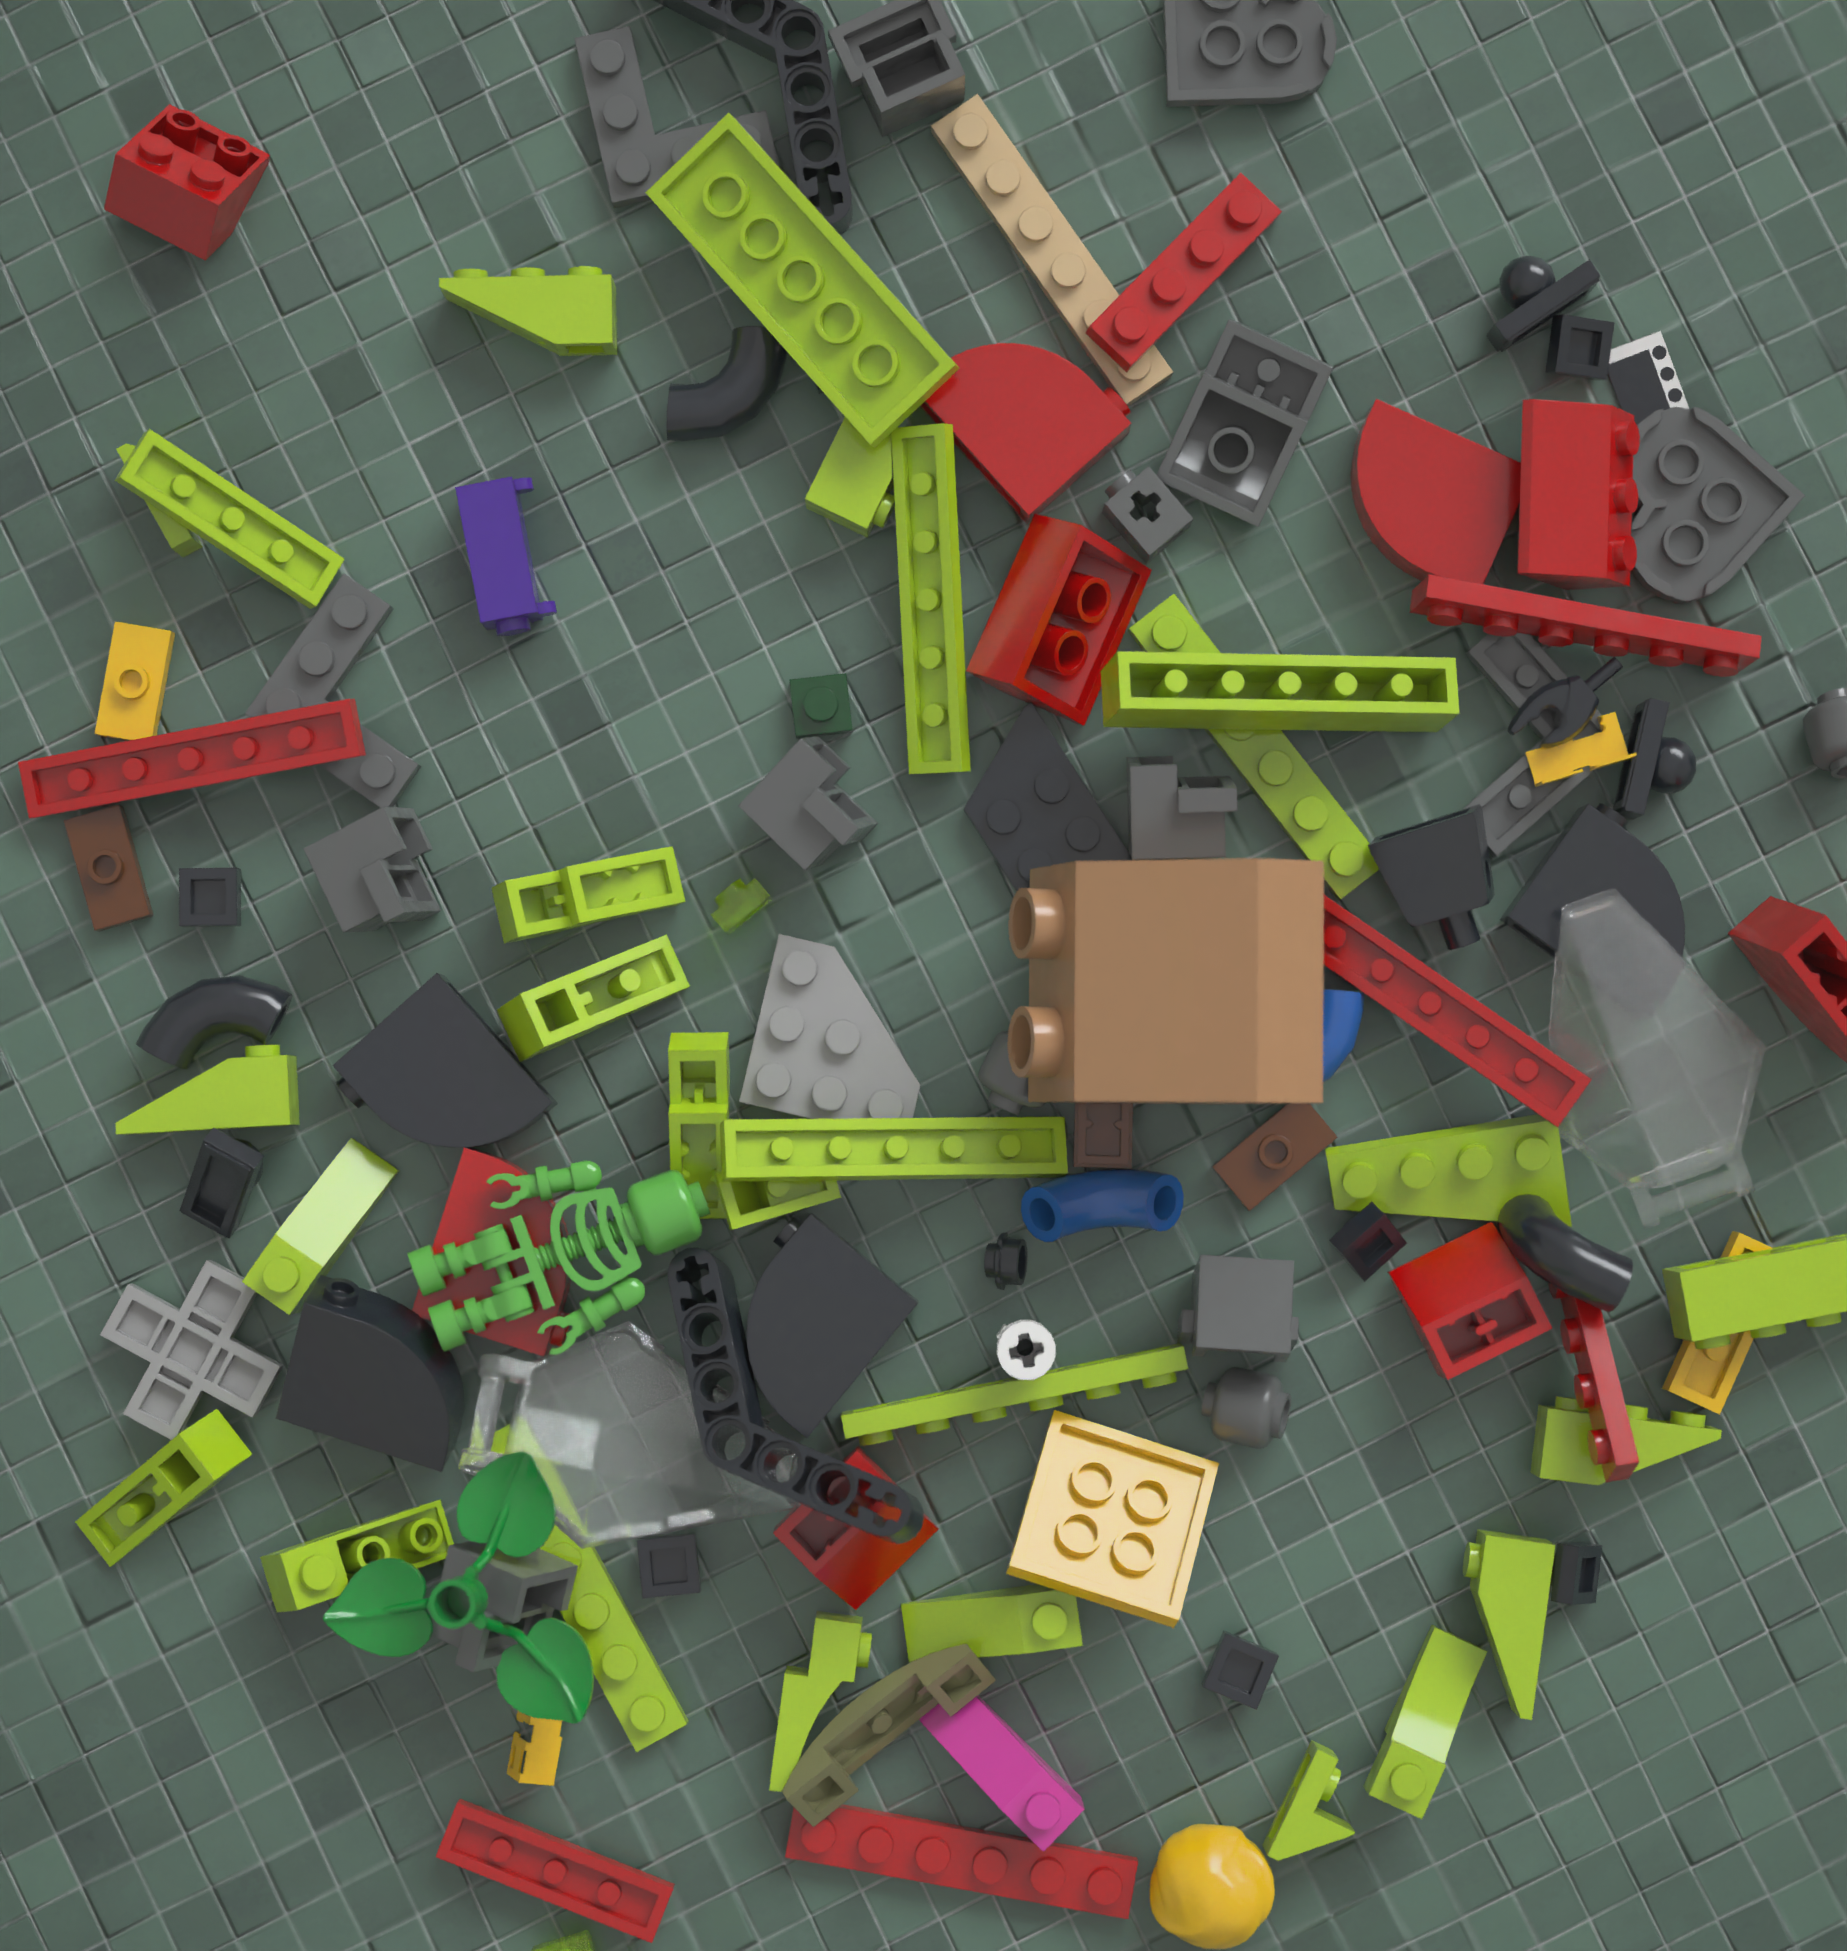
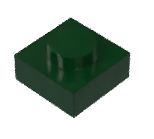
(821, 705)

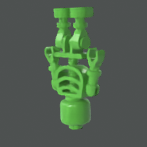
(658, 1214)

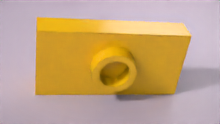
(134, 682)

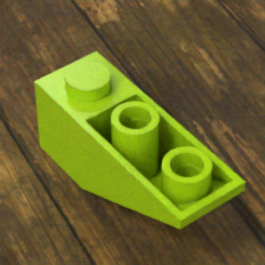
(558, 312)
(1563, 1449)
(325, 1565)

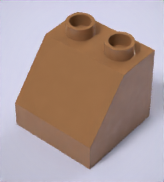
(1171, 982)

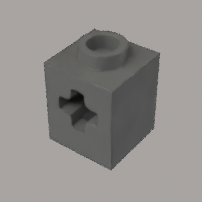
(1144, 536)

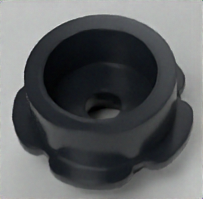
(1006, 1261)

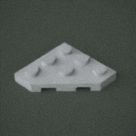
(822, 1043)

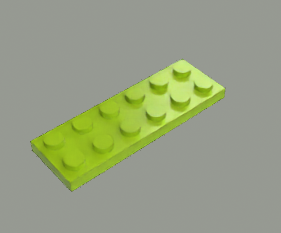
(802, 280)

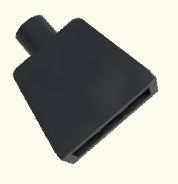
(1439, 872)

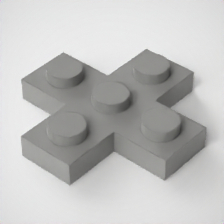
(191, 1350)

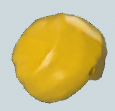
(1211, 1886)

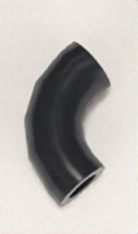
(732, 395)
(213, 1009)
(1562, 1254)

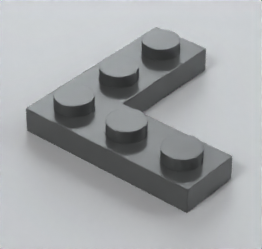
(623, 124)
(315, 671)
(1512, 801)

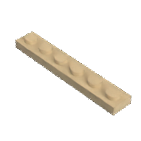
(1041, 238)

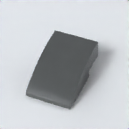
(1244, 422)

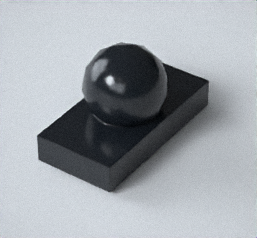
(1536, 296)
(1660, 761)
(222, 1182)

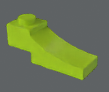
(587, 894)
(697, 1107)
(835, 1654)
(1424, 1722)

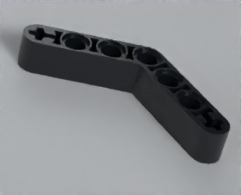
(795, 70)
(743, 1413)

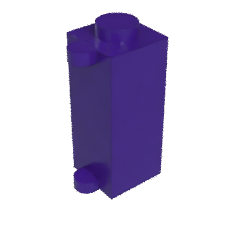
(501, 555)

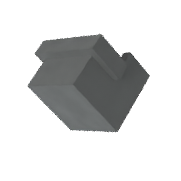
(901, 61)
(804, 805)
(1175, 814)
(373, 872)
(1240, 1307)
(518, 1595)

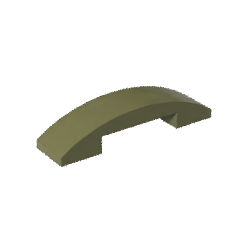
(875, 1719)

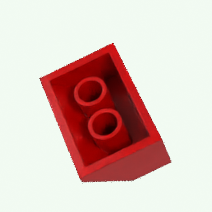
(1577, 494)
(1059, 618)

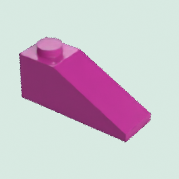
(1007, 1770)

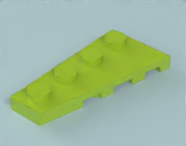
(1453, 1170)

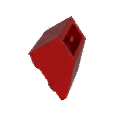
(185, 181)
(1469, 1301)
(841, 1555)

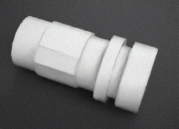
(1028, 1366)

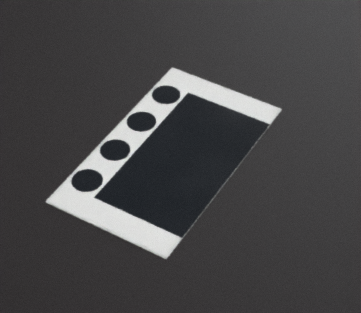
(1645, 377)

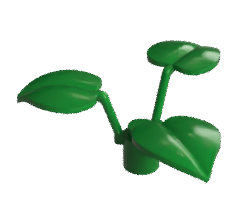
(509, 1510)

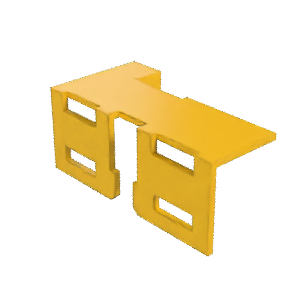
(1592, 751)
(541, 1752)

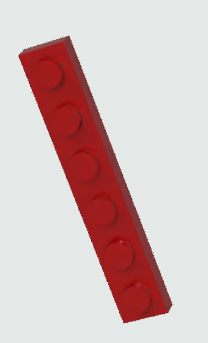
(1568, 622)
(192, 758)
(1449, 1016)
(966, 1859)

